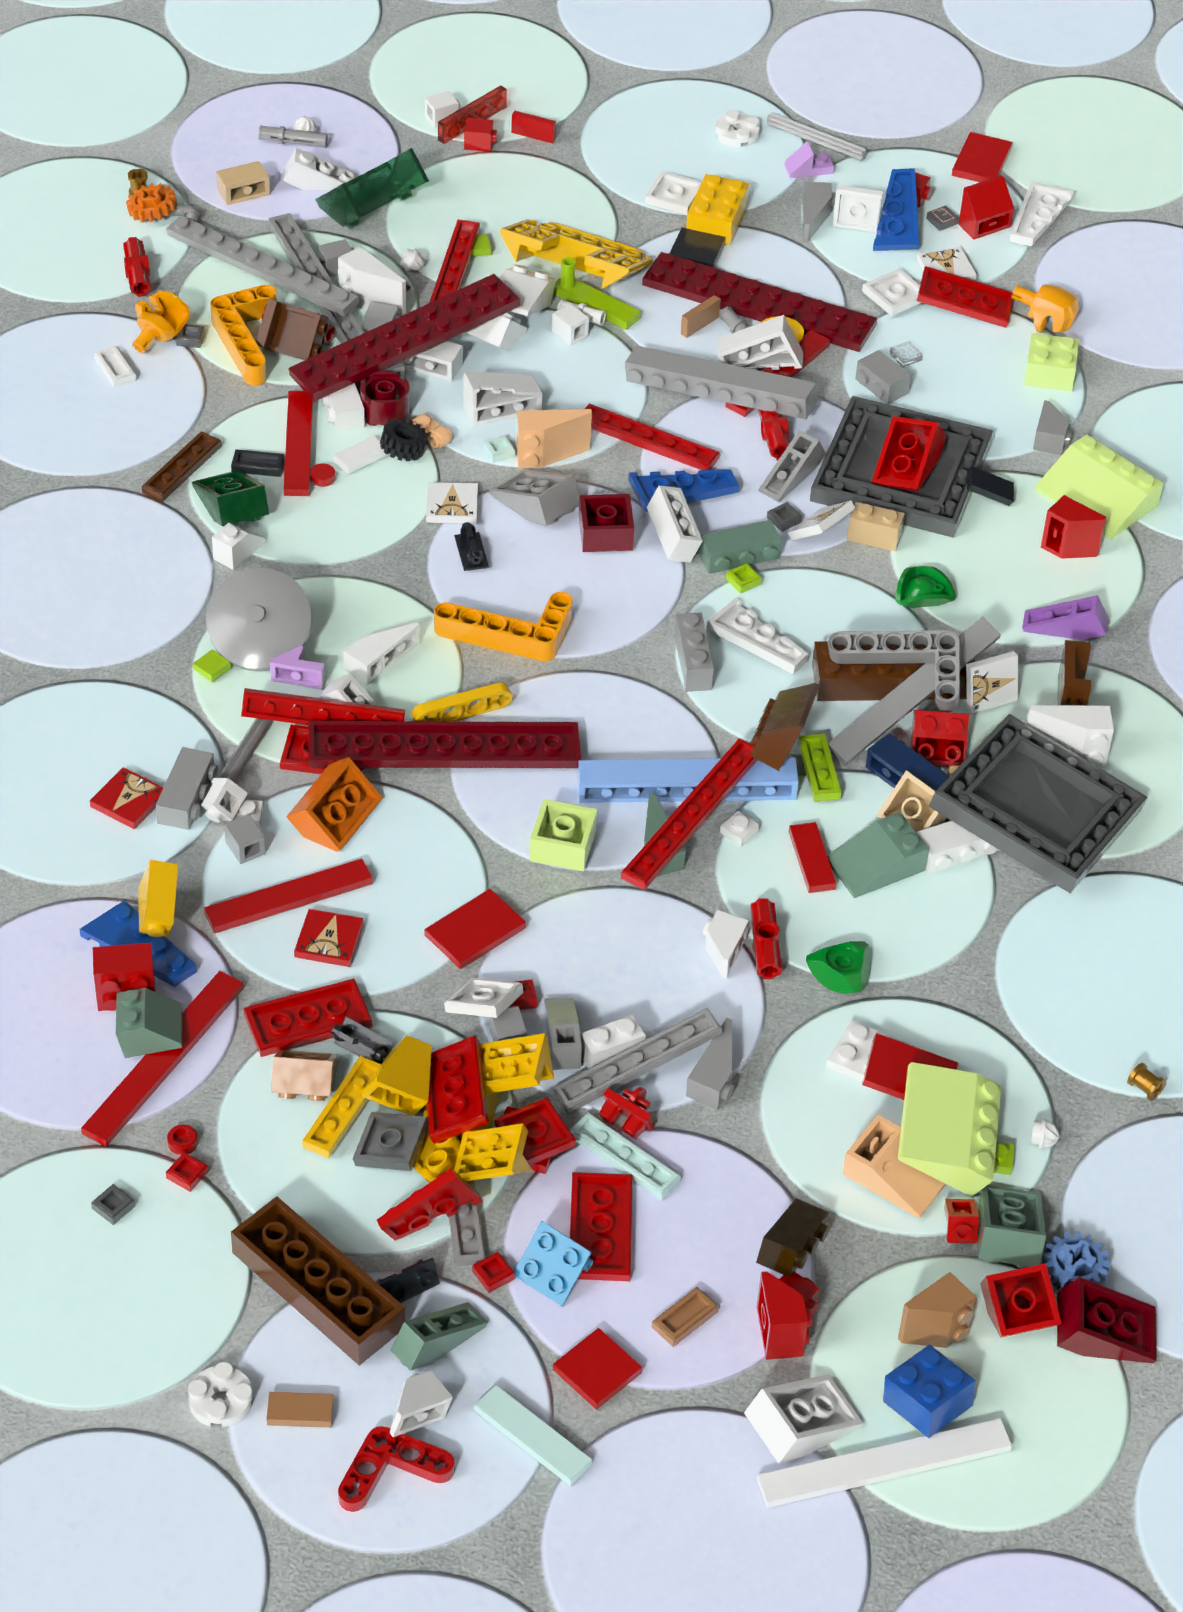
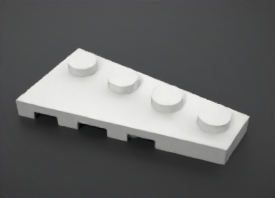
(1038, 212)
(751, 634)

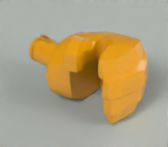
(1049, 301)
(163, 322)

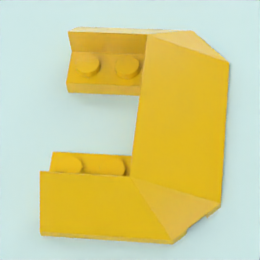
(591, 252)
(488, 1150)

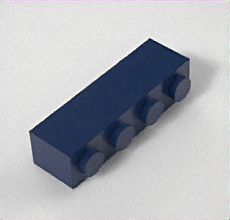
(891, 759)

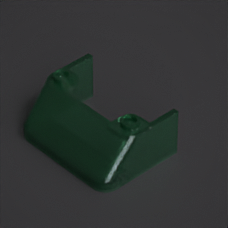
(373, 189)

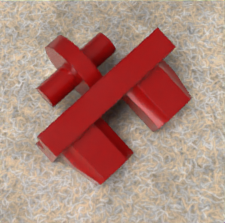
(637, 1120)

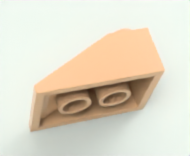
(551, 436)

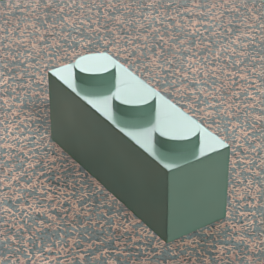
(740, 546)

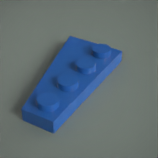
(899, 214)
(695, 487)
(121, 927)

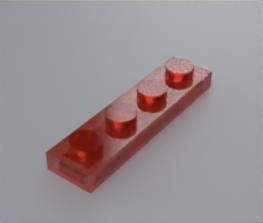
(481, 108)

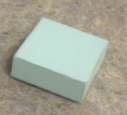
(499, 449)

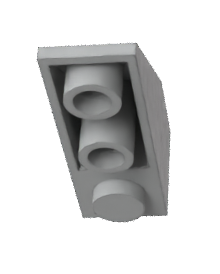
(563, 1033)

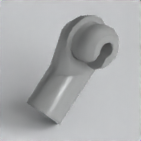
(186, 211)

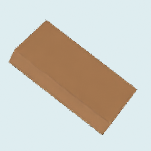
(700, 316)
(685, 1316)
(299, 1409)

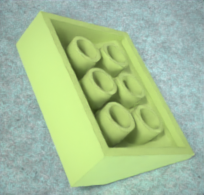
(1102, 483)
(950, 1126)

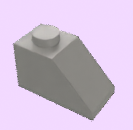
(1052, 430)

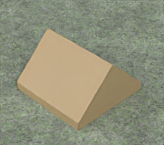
(912, 800)

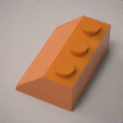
(335, 805)

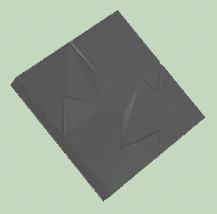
(856, 451)
(1038, 802)

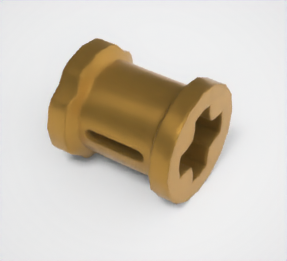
(137, 179)
(1146, 1081)

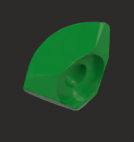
(924, 587)
(842, 966)

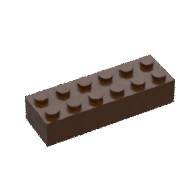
(864, 681)
(318, 1280)

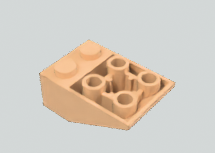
(875, 1166)

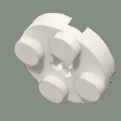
(737, 129)
(220, 1379)

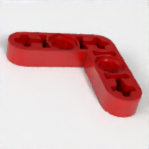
(382, 1457)

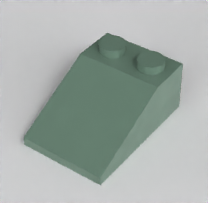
(879, 856)
(1010, 1226)

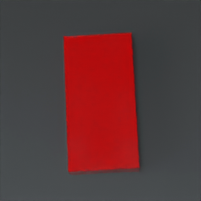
(533, 127)

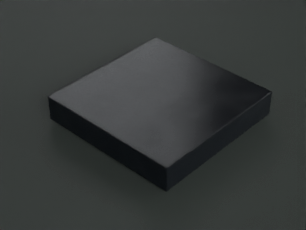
(698, 246)

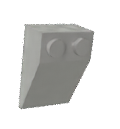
(538, 495)

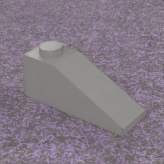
(816, 206)
(793, 466)
(712, 1075)

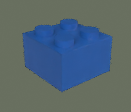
(929, 1391)

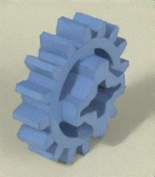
(1075, 1258)

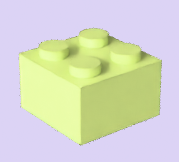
(1051, 362)
(563, 835)

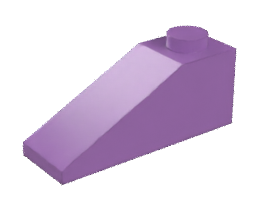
(1071, 619)

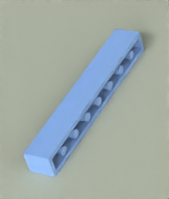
(676, 778)

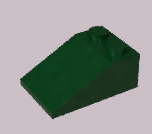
(232, 497)

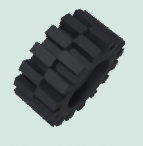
(403, 439)

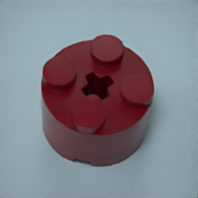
(385, 398)

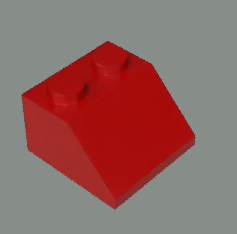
(1020, 1300)
(782, 1318)

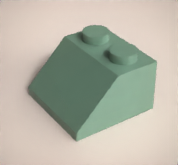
(147, 1022)

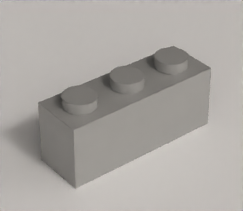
(693, 652)
(186, 788)

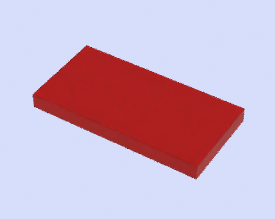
(965, 296)
(305, 1016)
(456, 1090)
(603, 1223)

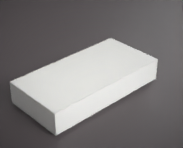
(114, 366)
(359, 455)

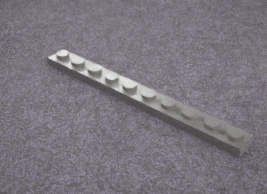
(304, 258)
(263, 266)

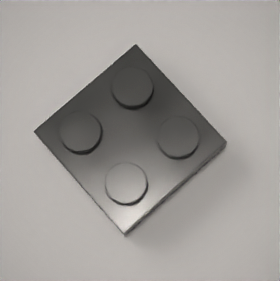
(390, 1141)

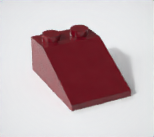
(1105, 1323)

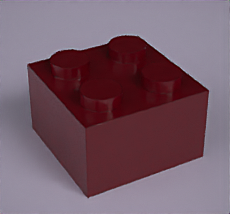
(606, 522)

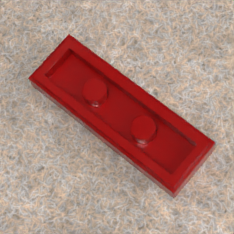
(812, 857)

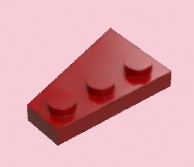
(434, 1199)

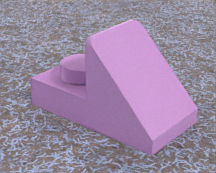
(805, 163)
(294, 670)

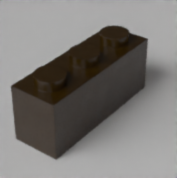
(793, 1238)

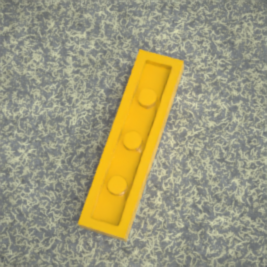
(340, 1110)

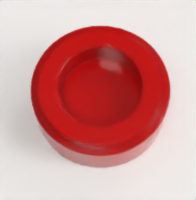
(322, 474)
(182, 1139)

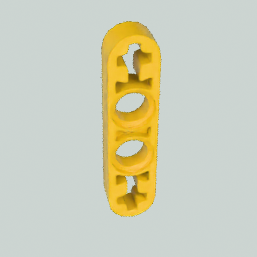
(497, 697)

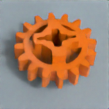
(151, 202)

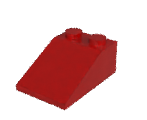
(909, 453)

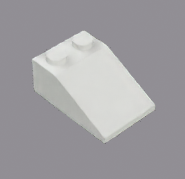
(371, 280)
(532, 288)
(1078, 728)
(801, 1416)

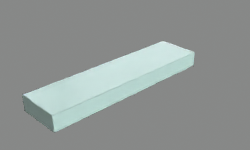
(625, 1156)
(533, 1435)

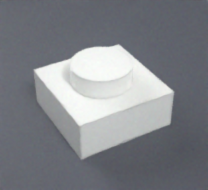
(251, 807)
(739, 828)

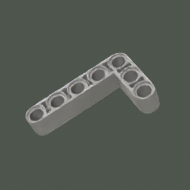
(905, 654)

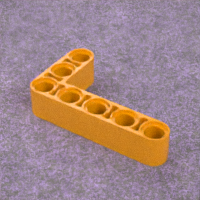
(229, 317)
(506, 633)

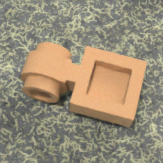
(436, 435)

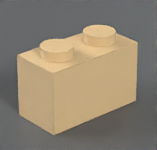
(243, 182)
(875, 526)

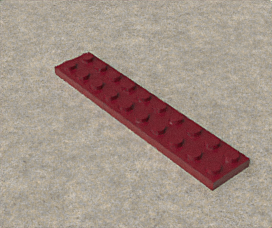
(758, 300)
(403, 337)
(445, 744)

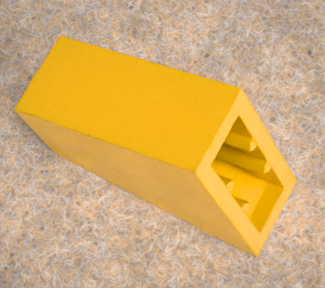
(157, 898)
(402, 1077)

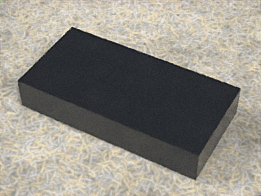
(258, 462)
(990, 486)

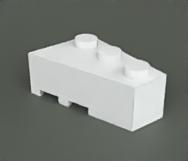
(762, 346)
(498, 396)

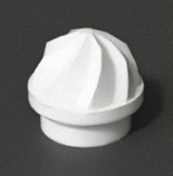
(305, 124)
(412, 260)
(1044, 1134)

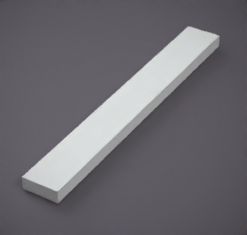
(883, 1463)

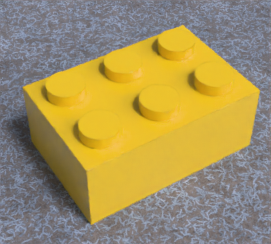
(718, 206)

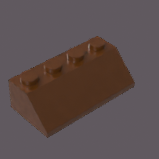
(782, 724)

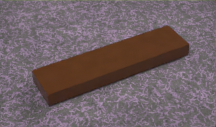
(181, 466)

